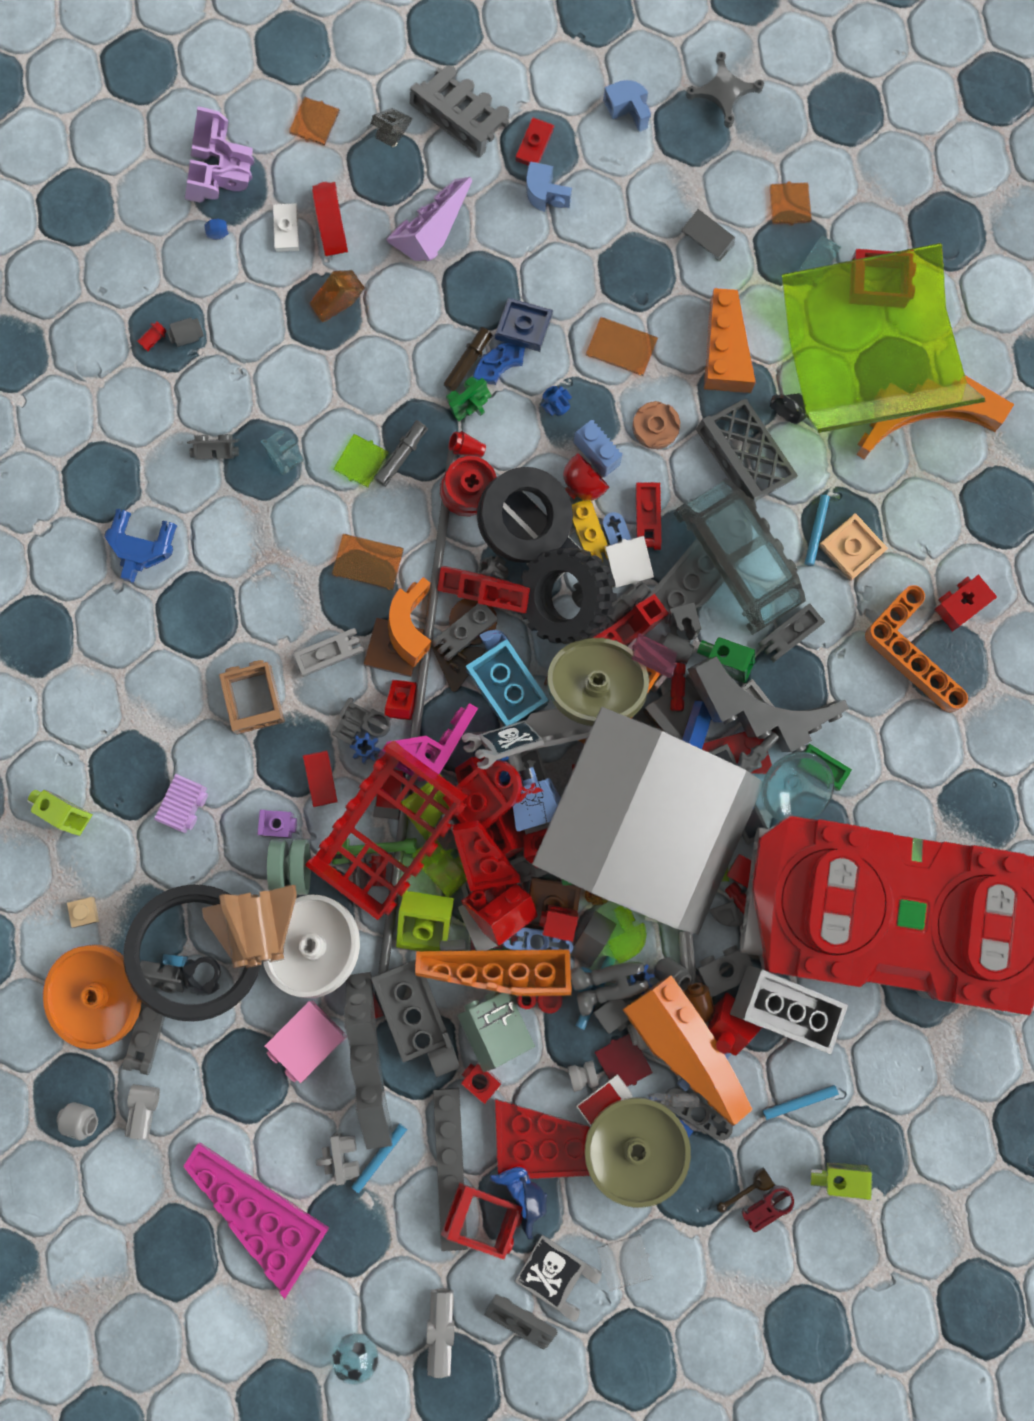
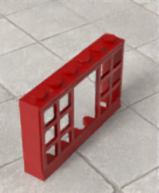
(356, 808)

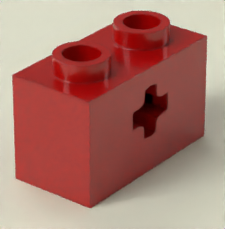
(977, 595)

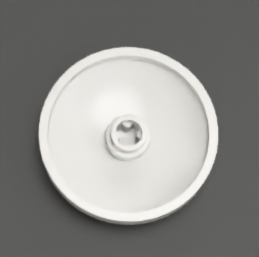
(317, 948)

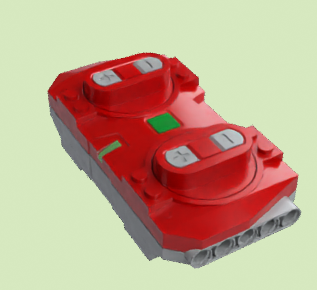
(892, 913)

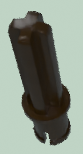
(468, 358)

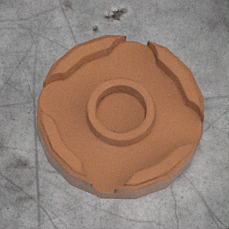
(656, 425)

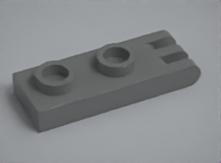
(465, 630)
(792, 632)
(520, 1321)

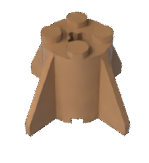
(252, 926)

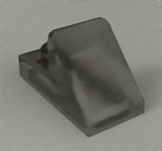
(390, 126)

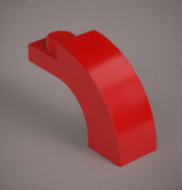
(329, 218)
(639, 620)

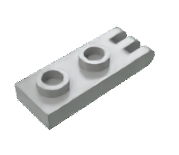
(327, 652)

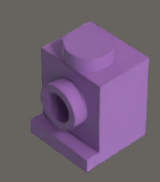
(266, 820)

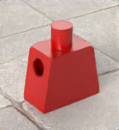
(730, 1031)

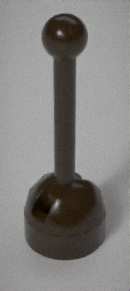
(761, 1181)

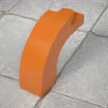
(403, 635)

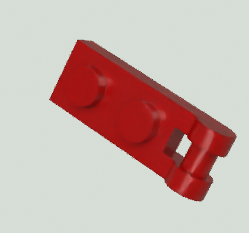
(649, 512)

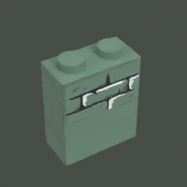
(495, 1030)

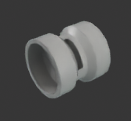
(583, 1076)

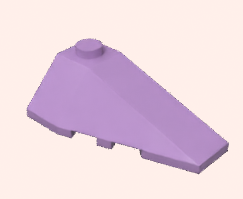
(431, 227)

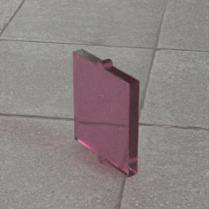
(654, 655)

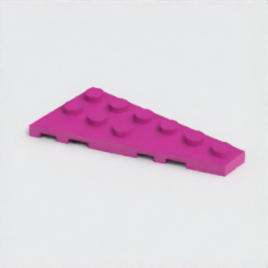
(263, 1221)

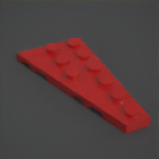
(539, 1142)

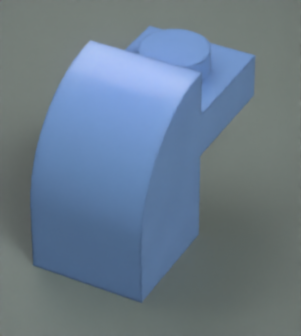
(627, 98)
(542, 192)

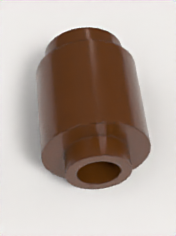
(701, 1000)

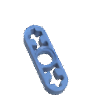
(516, 945)

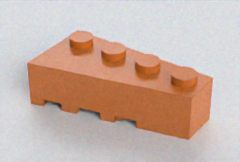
(728, 351)

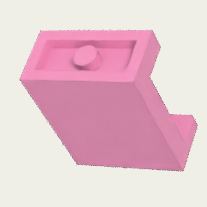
(305, 1042)

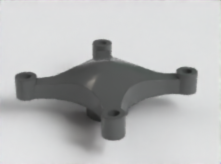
(724, 89)

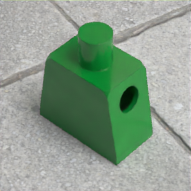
(738, 658)

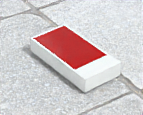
(601, 1098)

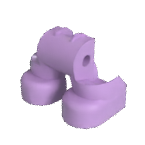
(234, 160)

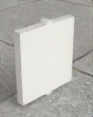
(629, 561)

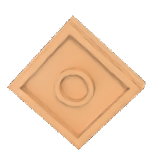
(853, 547)

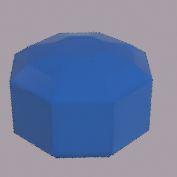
(216, 229)

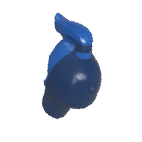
(527, 1195)

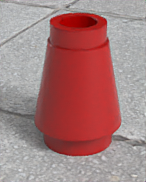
(466, 445)

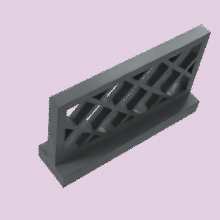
(728, 457)

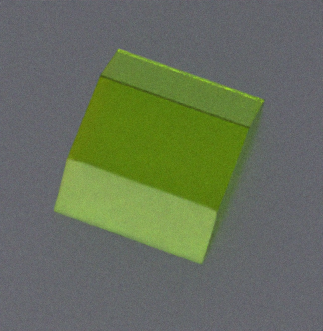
(874, 339)

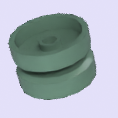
(288, 866)

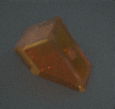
(337, 294)

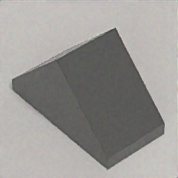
(593, 939)

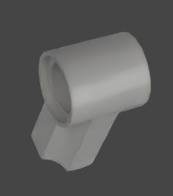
(142, 1103)

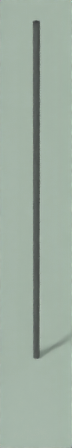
(417, 712)

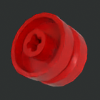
(454, 489)

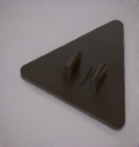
(455, 669)

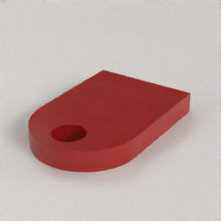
(486, 794)

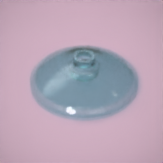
(806, 795)

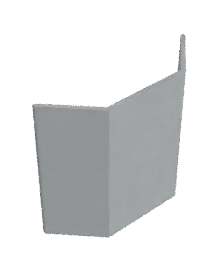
(648, 821)

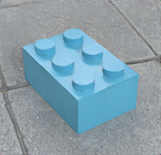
(507, 684)

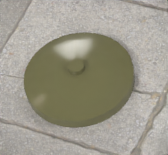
(595, 676)
(637, 1152)

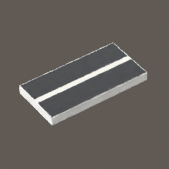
(527, 519)

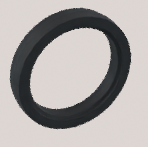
(137, 980)

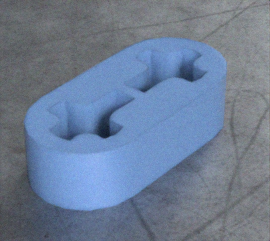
(610, 535)

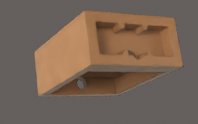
(258, 721)

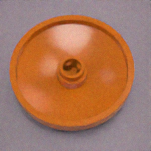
(90, 997)

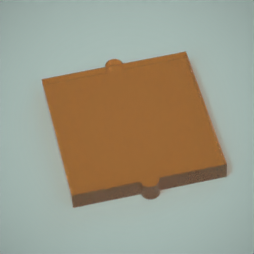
(314, 121)
(790, 203)

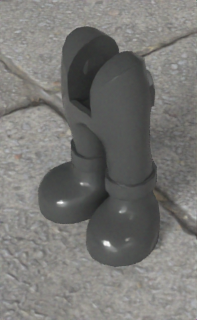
(617, 991)

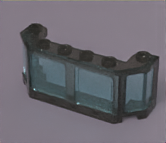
(744, 553)

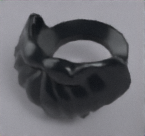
(789, 407)
(191, 984)

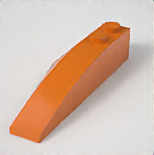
(500, 970)
(685, 1043)

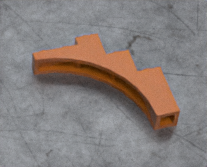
(987, 414)

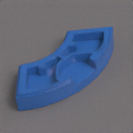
(497, 361)

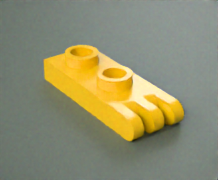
(588, 528)

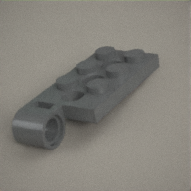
(404, 1033)

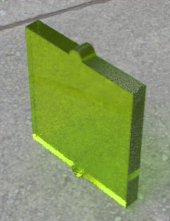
(361, 460)

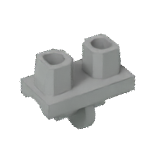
(343, 1170)

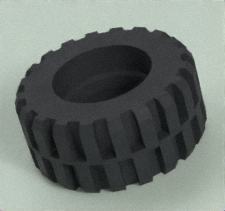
(596, 595)

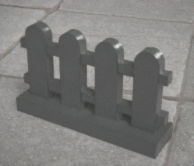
(453, 120)

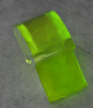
(631, 940)

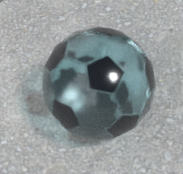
(355, 1358)

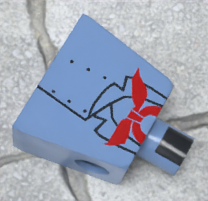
(536, 802)

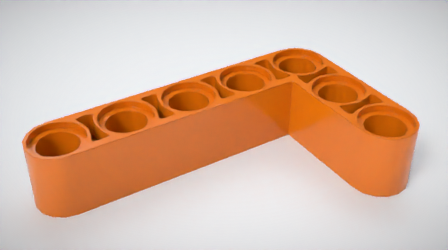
(911, 653)

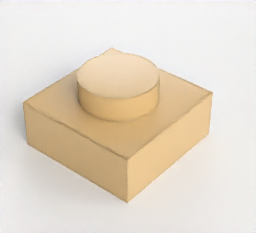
(82, 912)

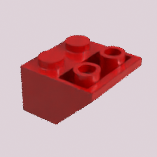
(500, 910)

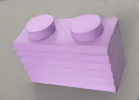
(181, 804)

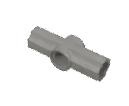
(440, 1332)

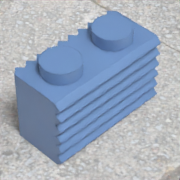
(598, 448)

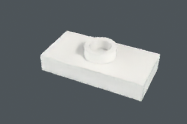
(286, 227)

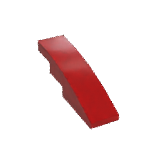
(483, 589)

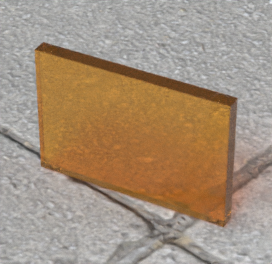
(621, 346)
(368, 561)

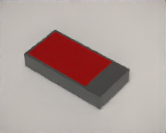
(384, 808)

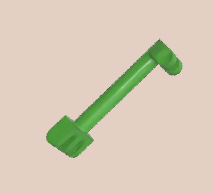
(407, 845)

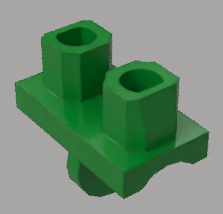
(471, 400)

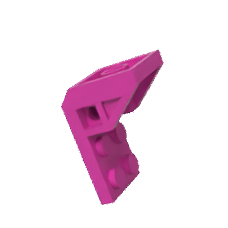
(440, 750)

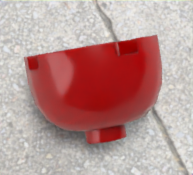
(583, 480)

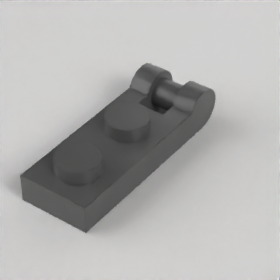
(144, 1040)

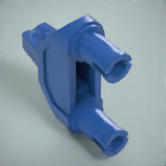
(138, 552)

